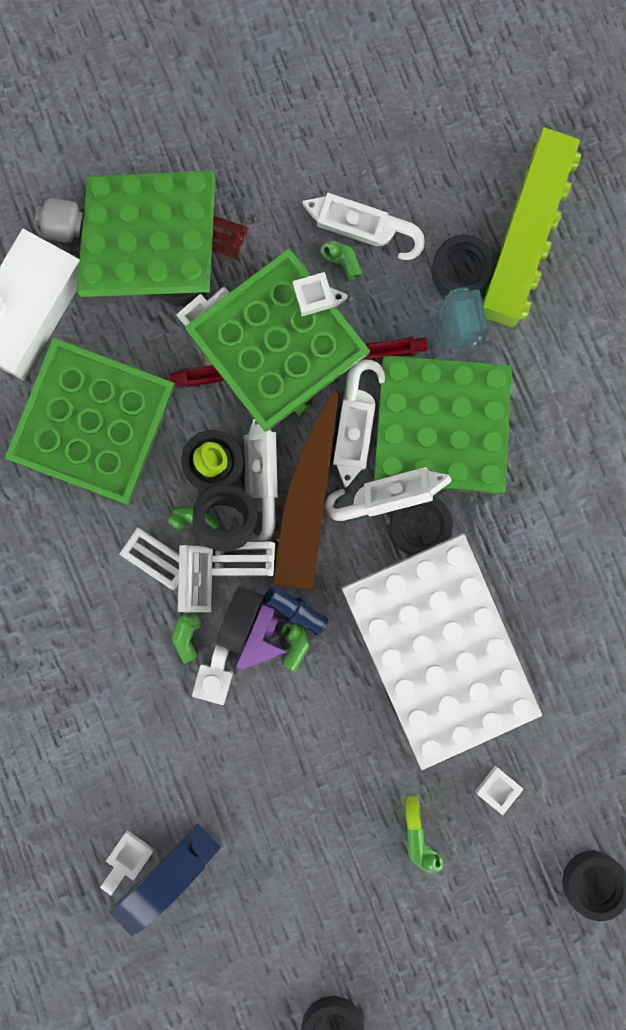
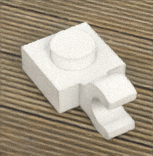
(199, 306)
(213, 680)
(127, 860)

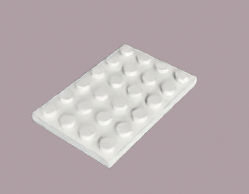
(442, 651)

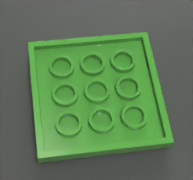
(147, 234)
(269, 349)
(445, 420)
(90, 421)

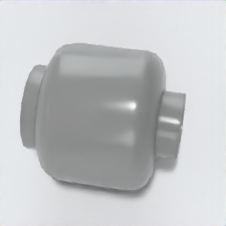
(59, 220)

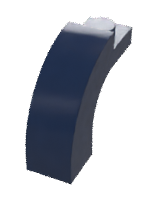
(165, 882)

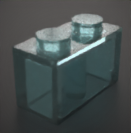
(462, 318)

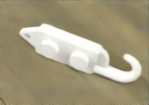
(362, 222)
(355, 423)
(261, 476)
(389, 494)

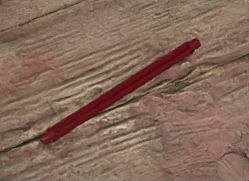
(378, 350)

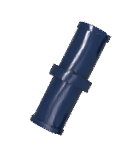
(295, 610)

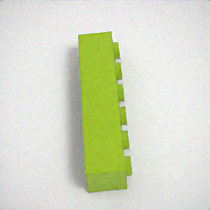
(529, 227)

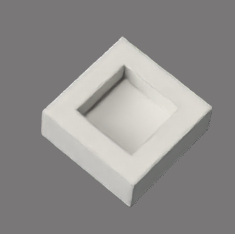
(313, 294)
(498, 790)

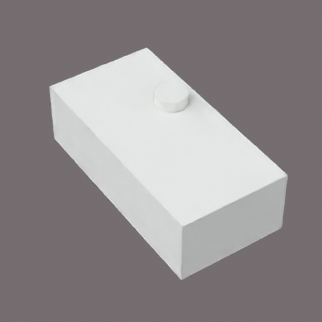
(34, 294)

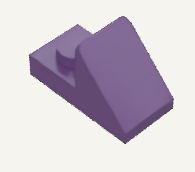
(256, 648)

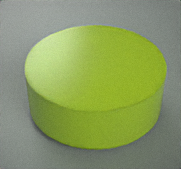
(210, 459)
(412, 812)

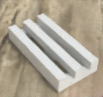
(132, 543)
(219, 560)
(191, 578)

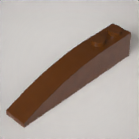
(304, 507)

